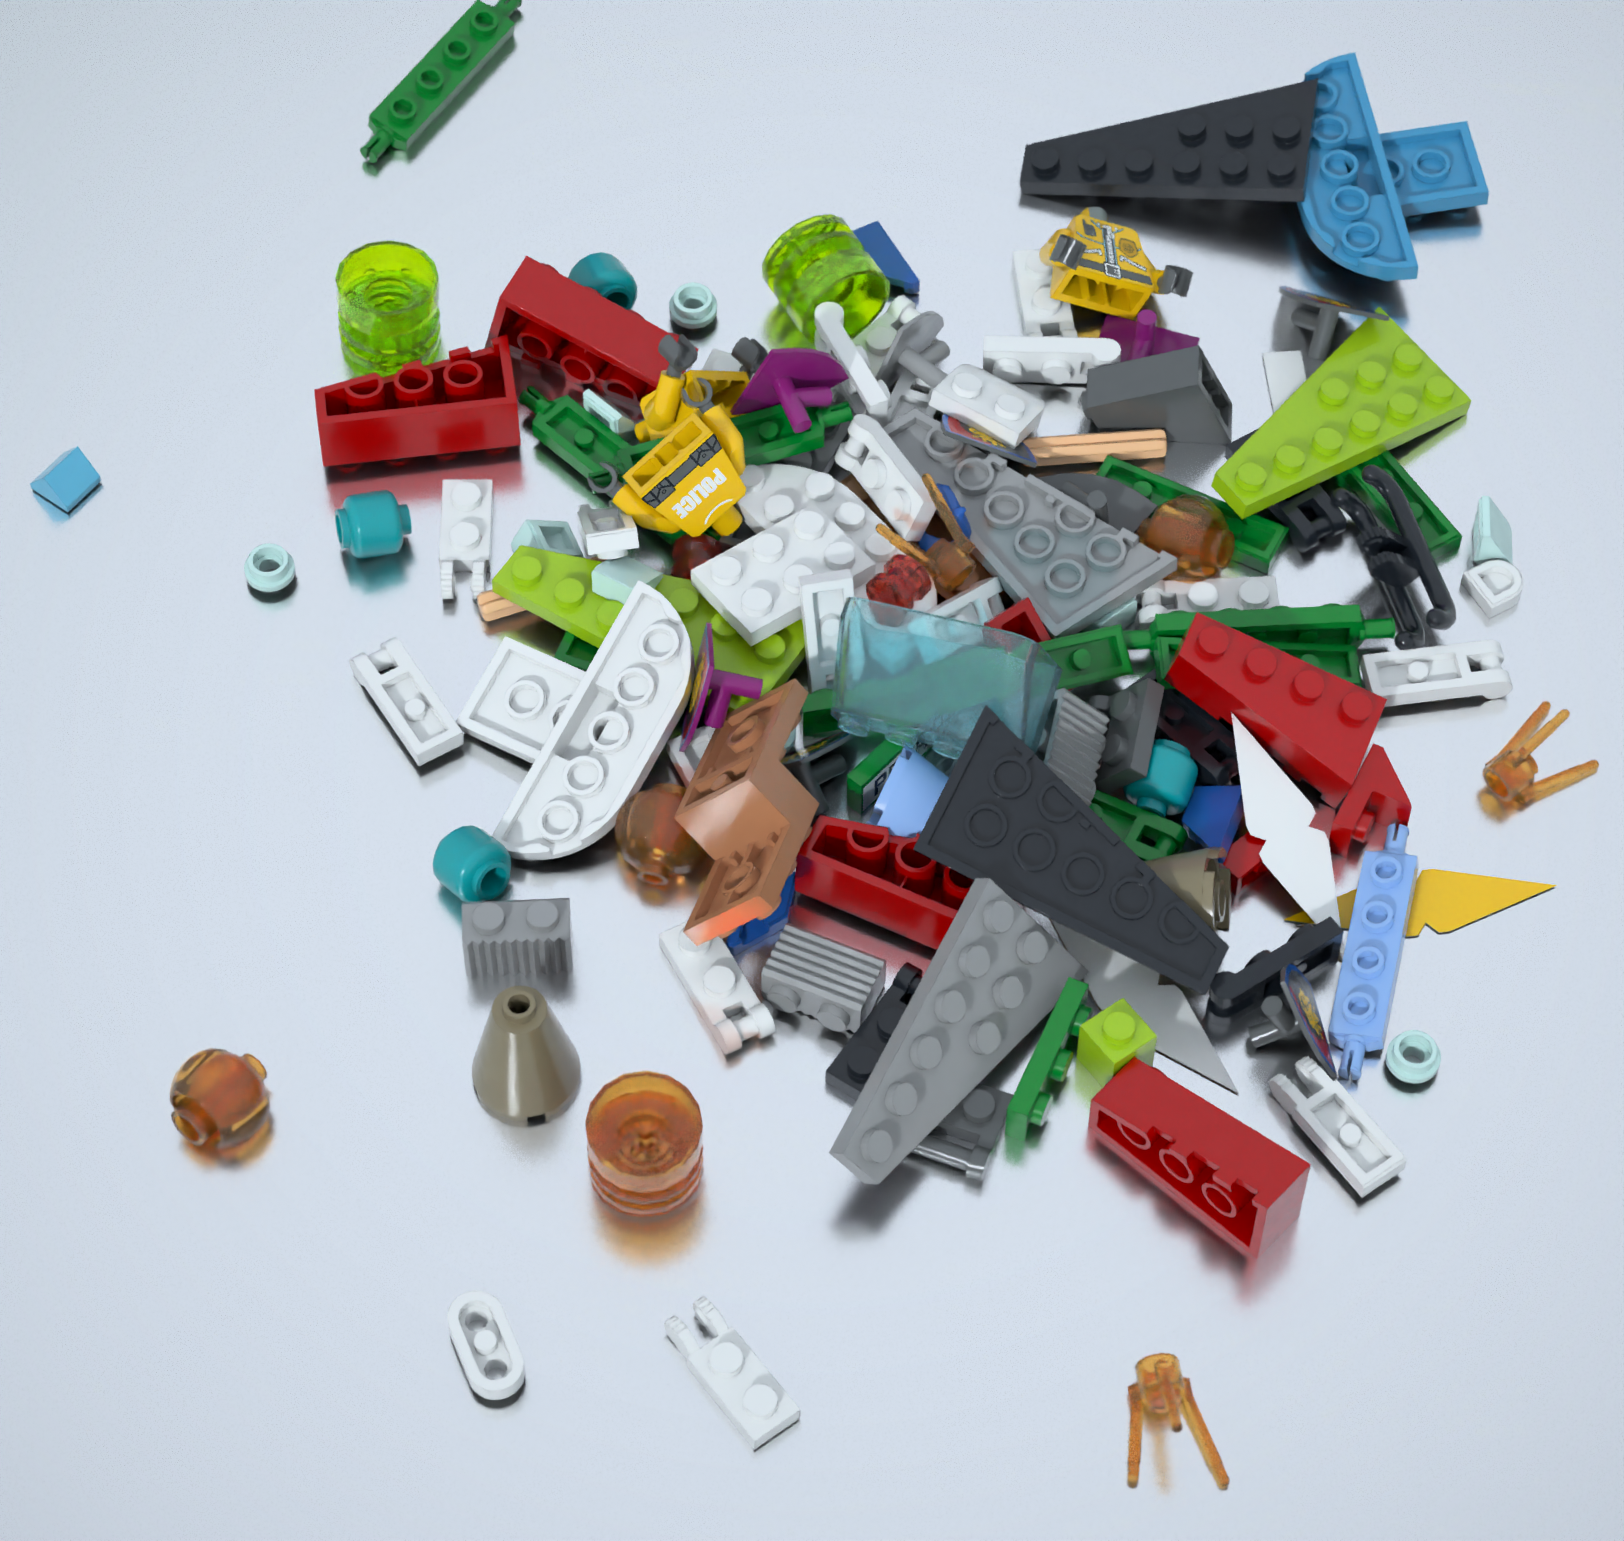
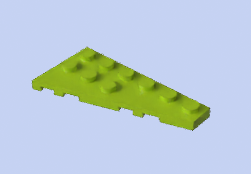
(1351, 409)
(561, 592)

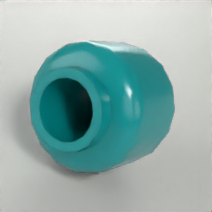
(606, 276)
(372, 524)
(1168, 780)
(472, 864)

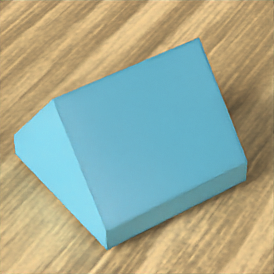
(67, 479)

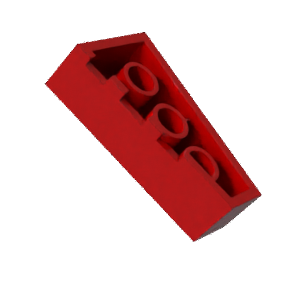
(579, 332)
(422, 409)
(1289, 706)
(880, 879)
(1202, 1155)

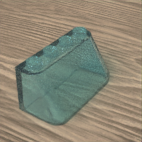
(934, 675)

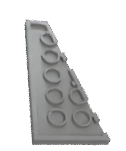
(1033, 533)
(972, 1007)

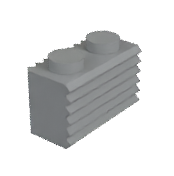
(1073, 742)
(517, 937)
(822, 979)

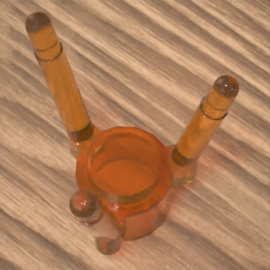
(943, 561)
(1514, 768)
(1164, 1390)

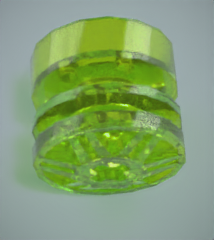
(825, 263)
(388, 305)

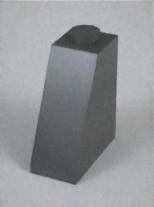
(1163, 392)

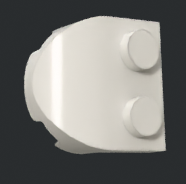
(988, 404)

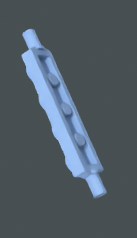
(1373, 951)

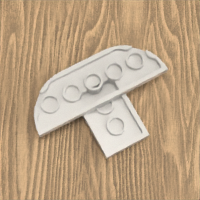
(801, 528)
(583, 730)

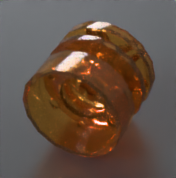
(645, 1115)

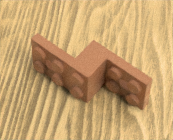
(747, 814)

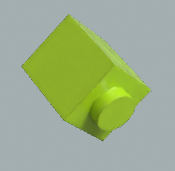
(1113, 1040)

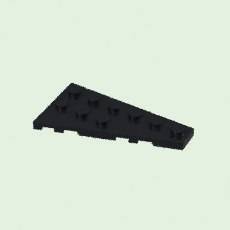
(1216, 150)
(1053, 854)

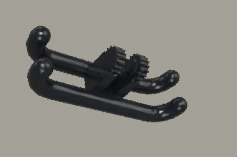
(1398, 558)

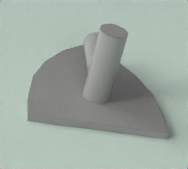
(911, 351)

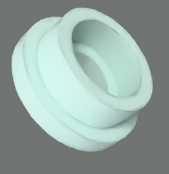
(689, 297)
(269, 557)
(1415, 1044)

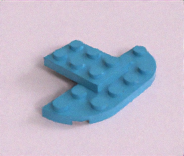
(1370, 181)

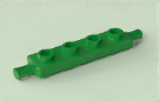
(439, 77)
(764, 433)
(579, 439)
(1318, 624)

